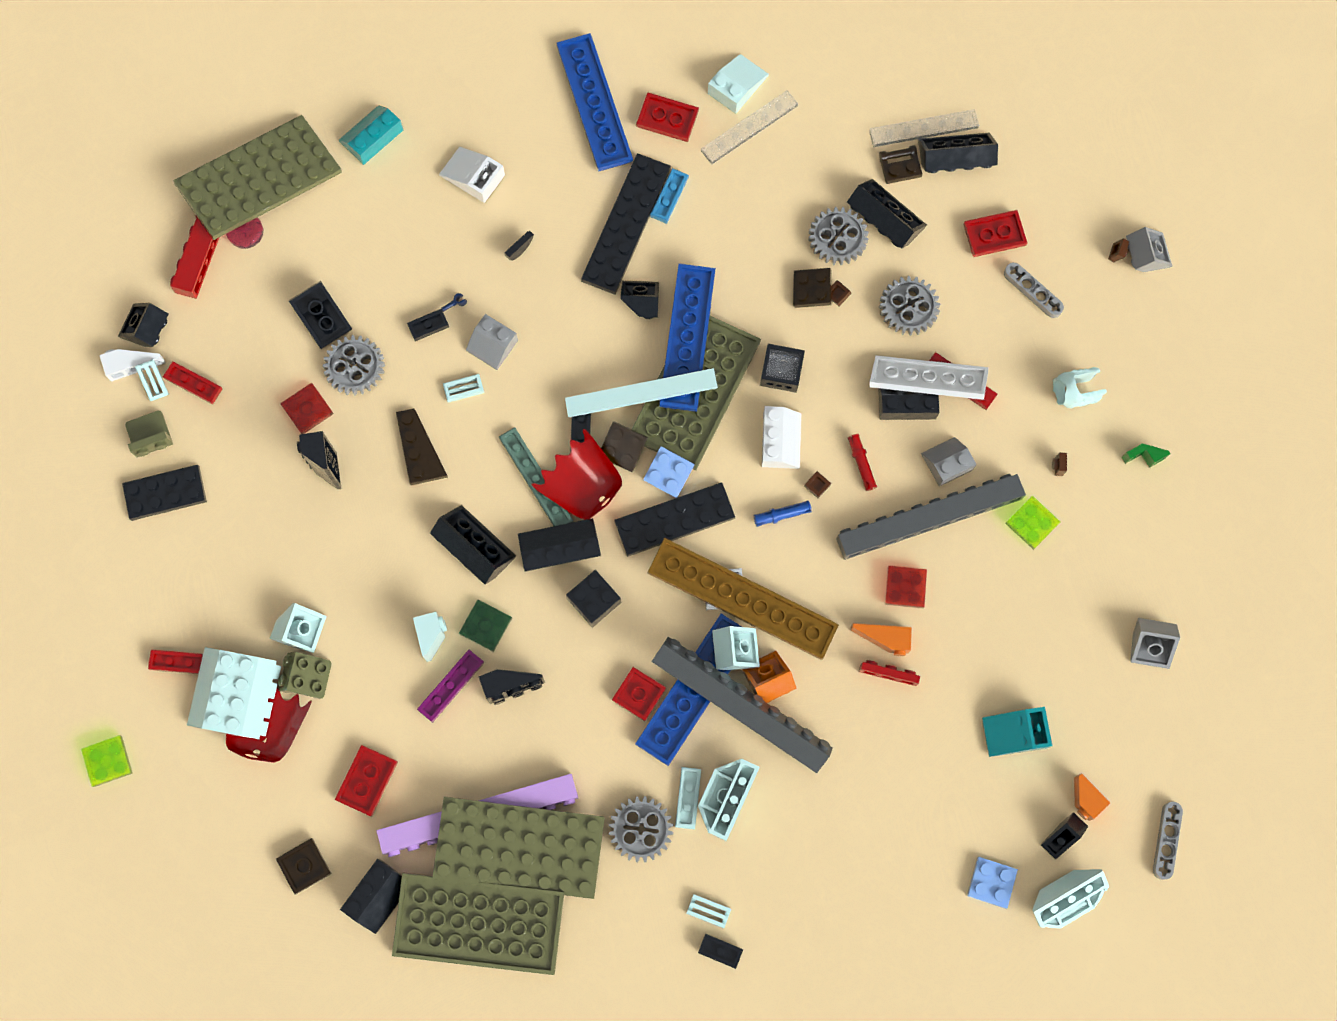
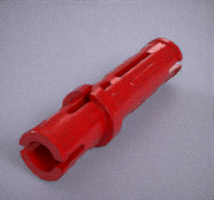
(859, 454)

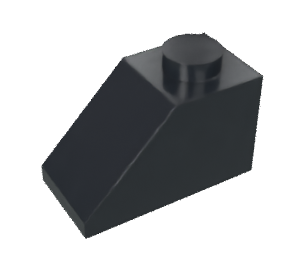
(1065, 835)

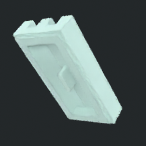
(146, 365)
(480, 390)
(692, 905)

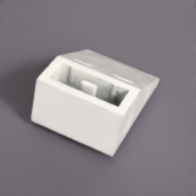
(473, 173)

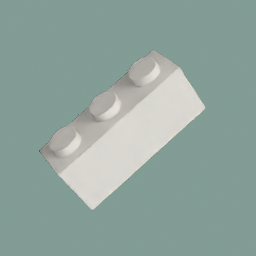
(781, 438)

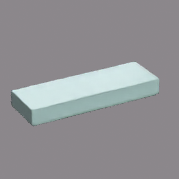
(688, 798)

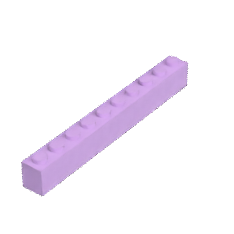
(426, 829)

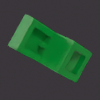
(1151, 454)

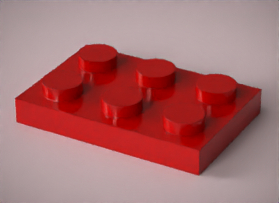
(667, 117)
(995, 233)
(366, 780)

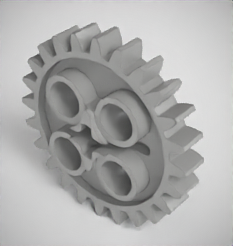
(852, 245)
(919, 318)
(363, 351)
(643, 810)

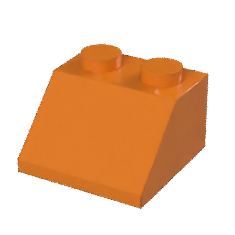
(771, 678)

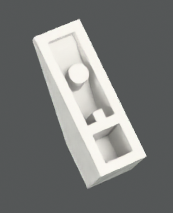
(122, 362)

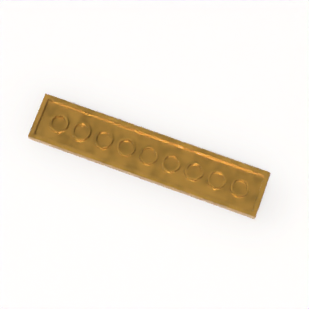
(743, 599)

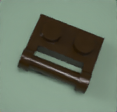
(900, 170)

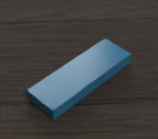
(669, 196)

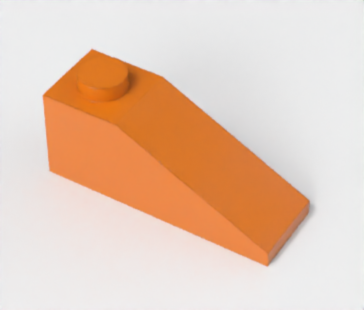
(890, 638)

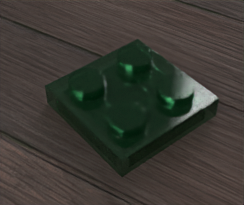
(485, 625)

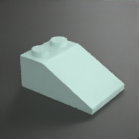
(736, 83)

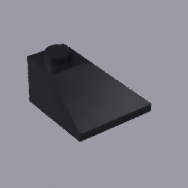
(641, 297)

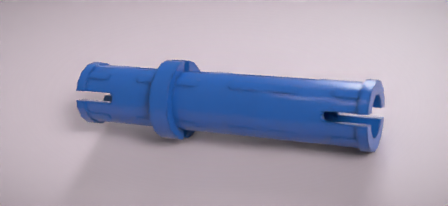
(776, 515)

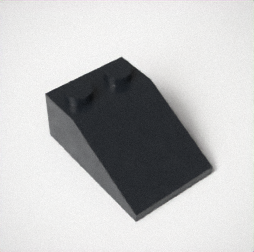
(320, 314)

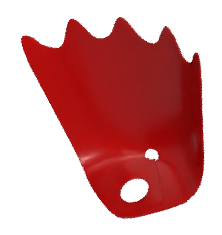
(581, 479)
(281, 731)

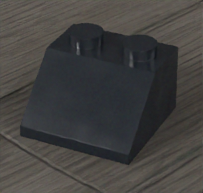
(144, 324)

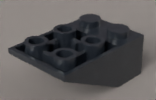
(504, 683)

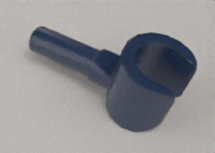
(455, 302)

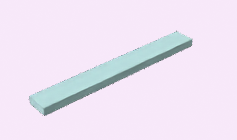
(641, 392)

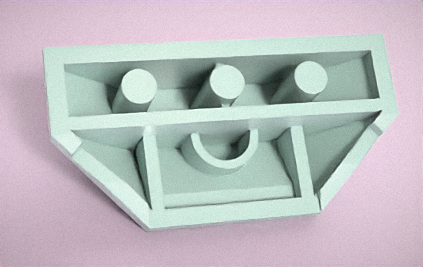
(726, 796)
(1069, 897)

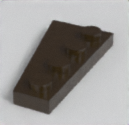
(420, 456)

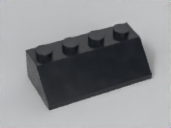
(958, 152)
(886, 213)
(320, 456)
(472, 544)
(559, 544)

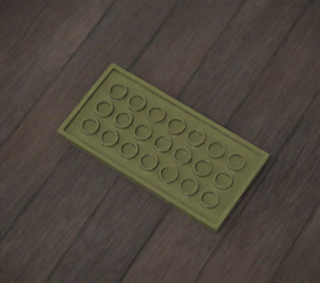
(257, 177)
(691, 432)
(518, 846)
(478, 924)

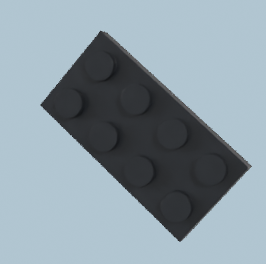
(164, 492)

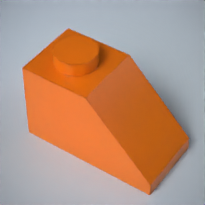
(1088, 798)

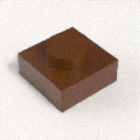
(1119, 250)
(839, 293)
(1059, 464)
(817, 484)

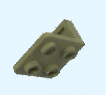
(148, 434)
(304, 675)

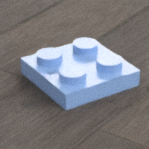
(669, 472)
(992, 882)

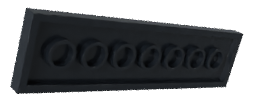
(626, 224)

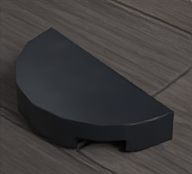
(519, 246)

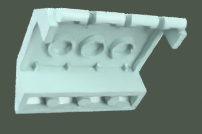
(233, 693)

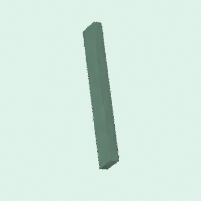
(532, 474)

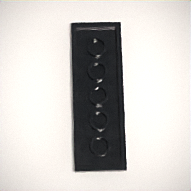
(674, 519)

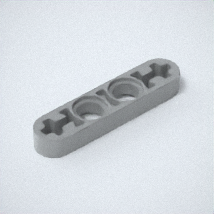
(1031, 292)
(1171, 841)

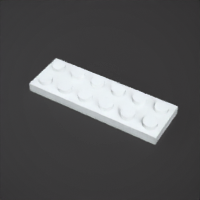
(929, 377)

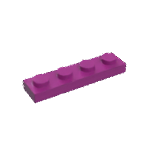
(450, 685)

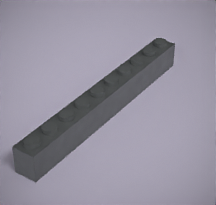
(930, 516)
(743, 704)

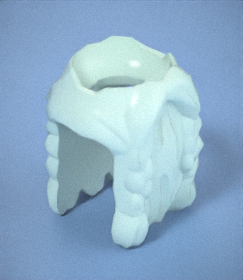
(1072, 396)

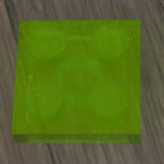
(1033, 522)
(106, 761)

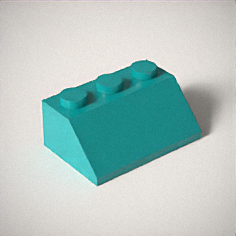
(372, 134)

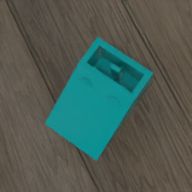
(1017, 732)

